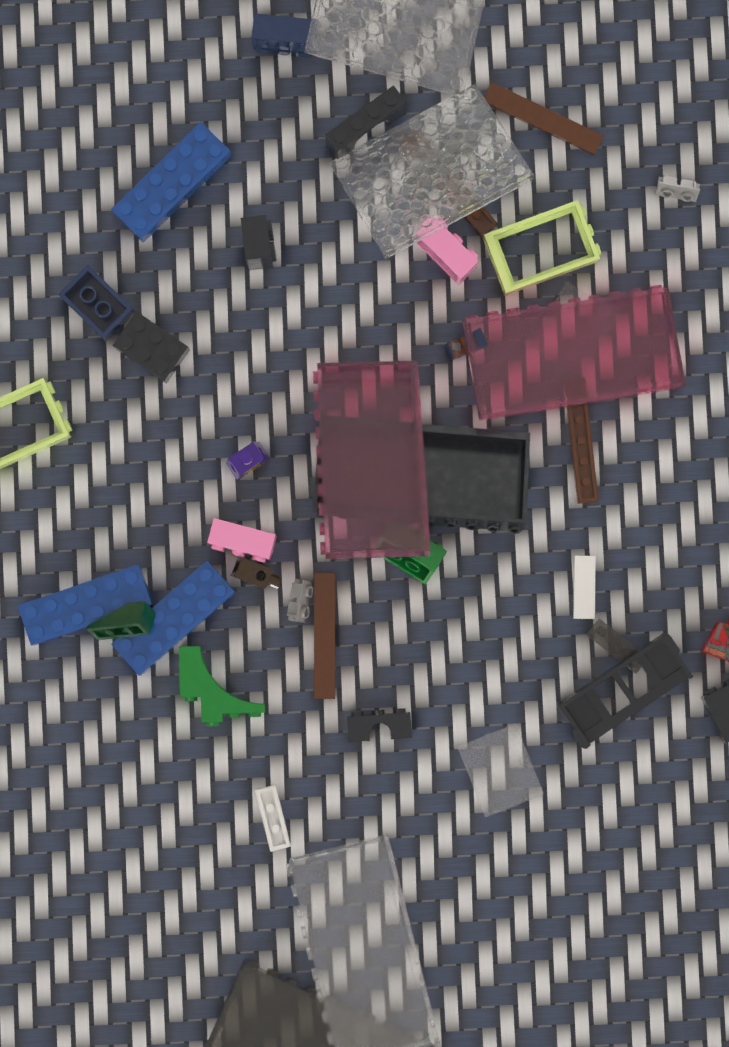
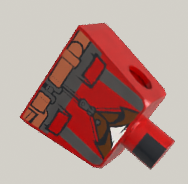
(718, 641)

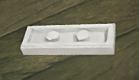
(584, 587)
(272, 817)

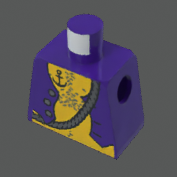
(247, 460)

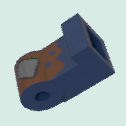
(457, 347)

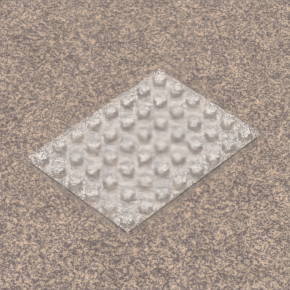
(401, 39)
(431, 171)

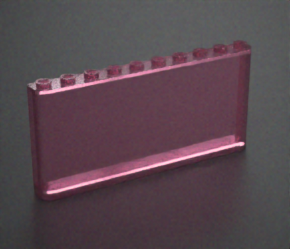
(574, 352)
(371, 460)

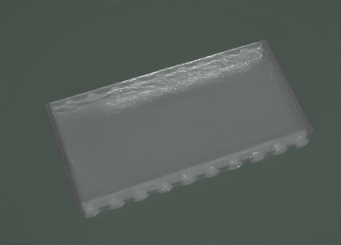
(362, 946)

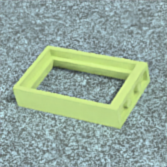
(499, 262)
(55, 409)

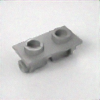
(686, 191)
(299, 610)

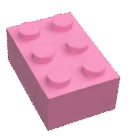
(450, 254)
(241, 540)

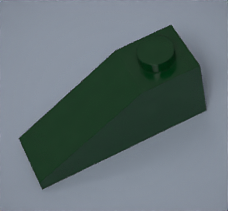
(127, 621)

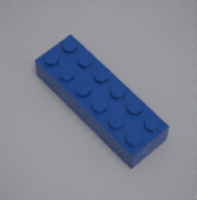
(171, 182)
(82, 604)
(176, 617)

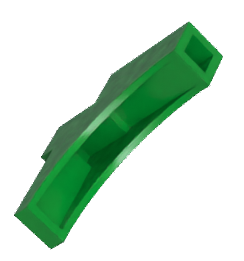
(215, 701)

